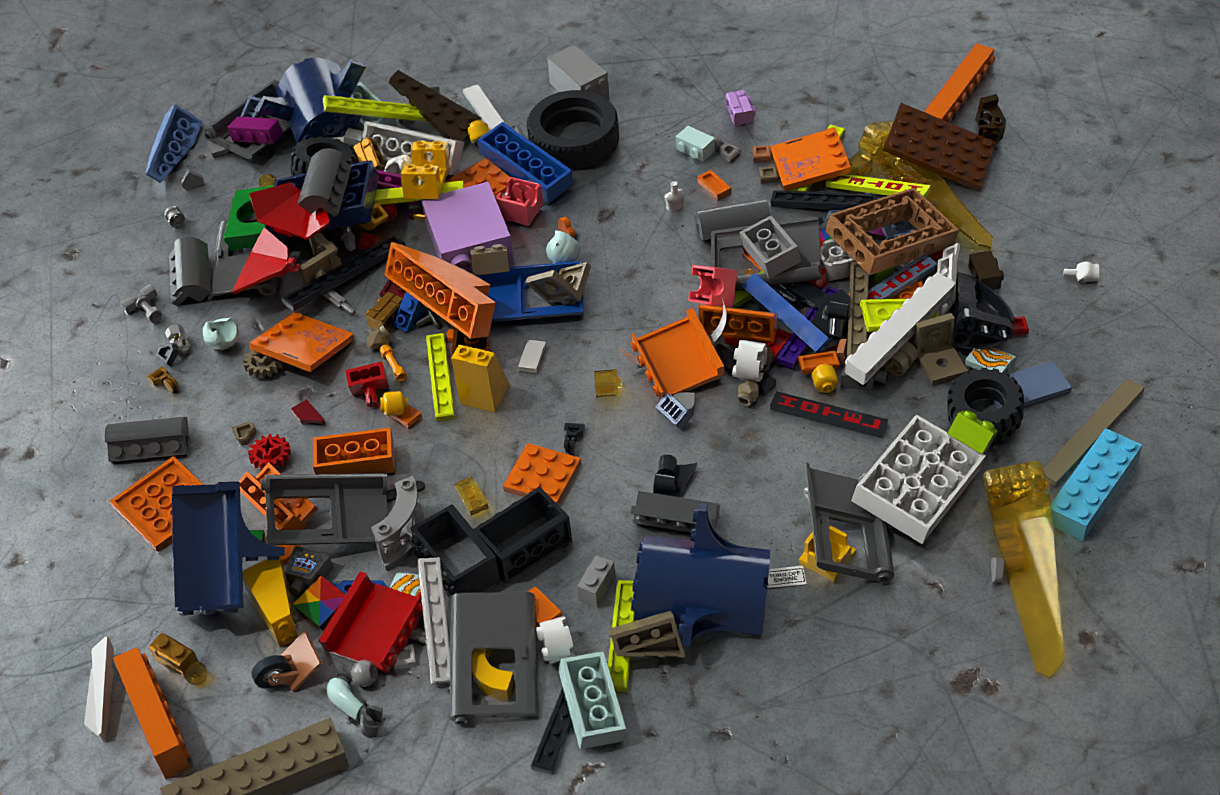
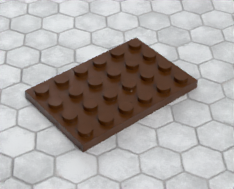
(939, 146)

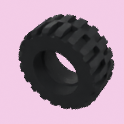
(305, 149)
(993, 386)

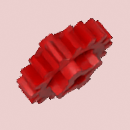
(271, 450)

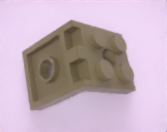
(324, 259)
(561, 287)
(938, 349)

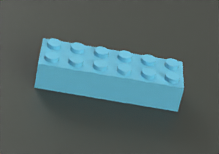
(1094, 483)

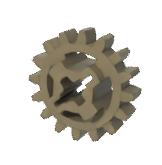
(260, 364)

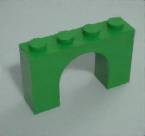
(241, 234)

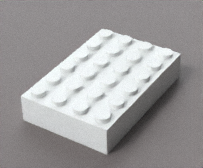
(918, 479)

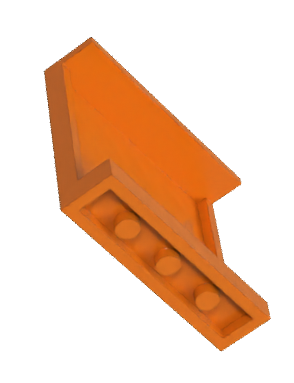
(678, 356)

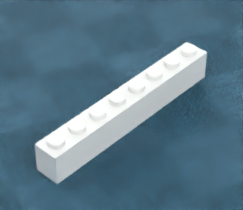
(899, 328)

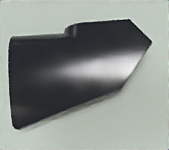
(832, 315)
(672, 478)

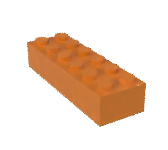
(153, 712)

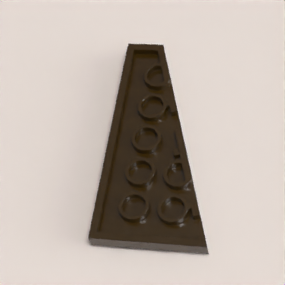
(437, 109)

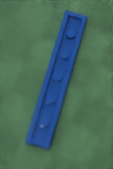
(786, 313)

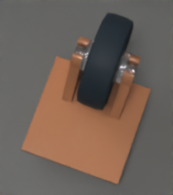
(290, 667)

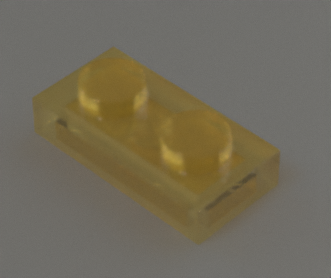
(471, 496)

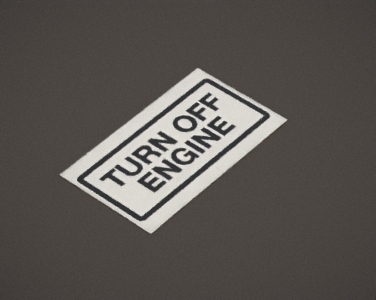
(786, 577)

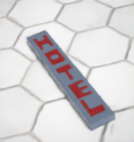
(902, 278)

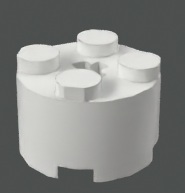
(835, 261)
(750, 360)
(555, 640)

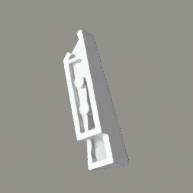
(948, 267)
(100, 689)

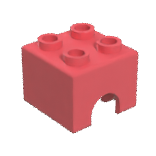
(520, 201)
(714, 286)

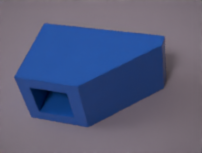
(409, 312)

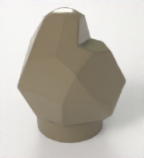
(378, 337)
(747, 392)

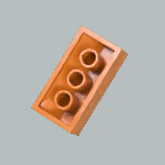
(740, 322)

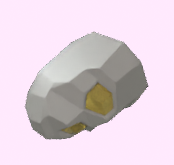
(177, 335)

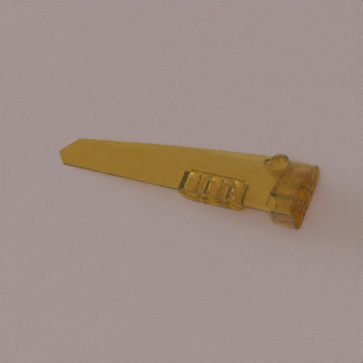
(940, 195)
(1024, 533)

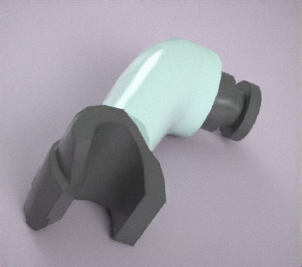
(341, 695)

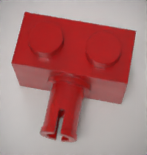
(367, 380)

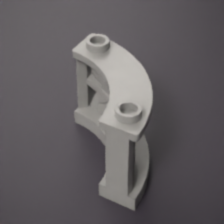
(398, 525)

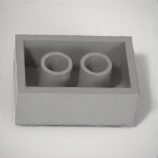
(770, 246)

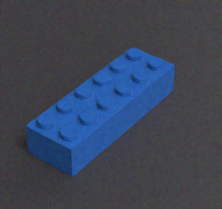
(525, 160)

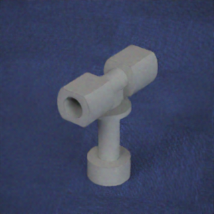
(142, 302)

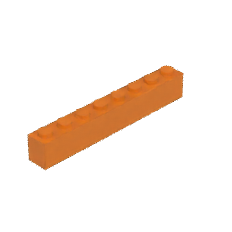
(961, 83)

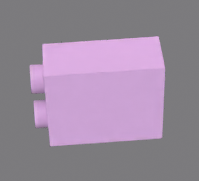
(464, 221)

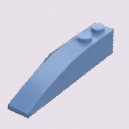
(172, 142)

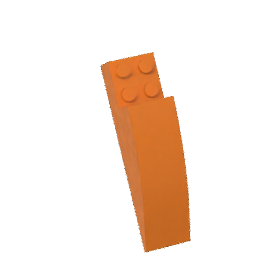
(443, 288)

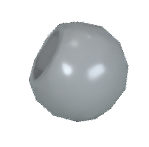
(364, 673)

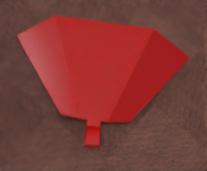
(279, 210)
(266, 261)

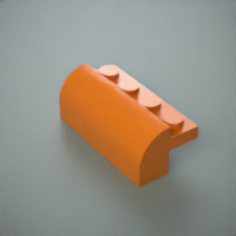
(289, 512)

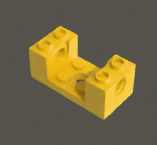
(427, 172)

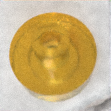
(267, 180)
(196, 673)

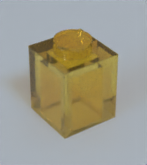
(860, 164)
(607, 383)

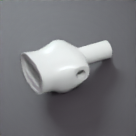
(675, 198)
(1084, 272)

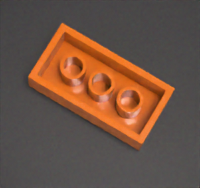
(354, 452)

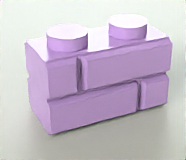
(740, 107)

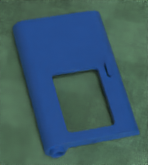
(509, 294)

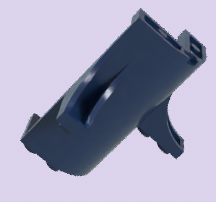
(302, 96)
(210, 546)
(701, 581)

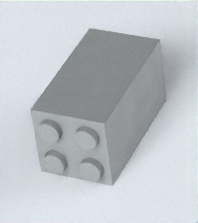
(576, 71)

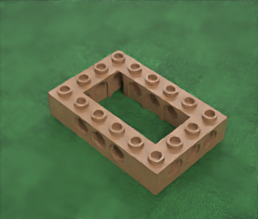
(932, 235)

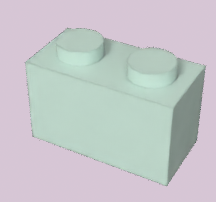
(695, 143)

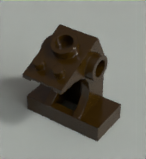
(994, 117)

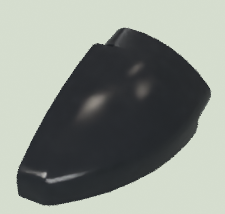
(979, 315)

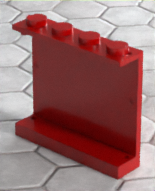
(372, 623)

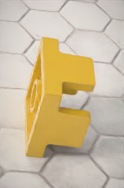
(841, 553)

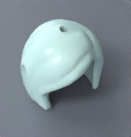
(562, 248)
(221, 333)

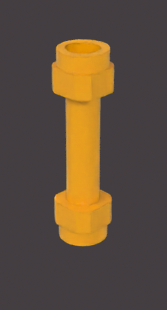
(398, 371)

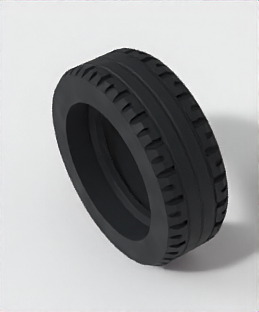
(575, 106)

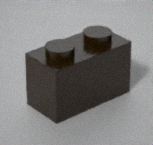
(985, 268)

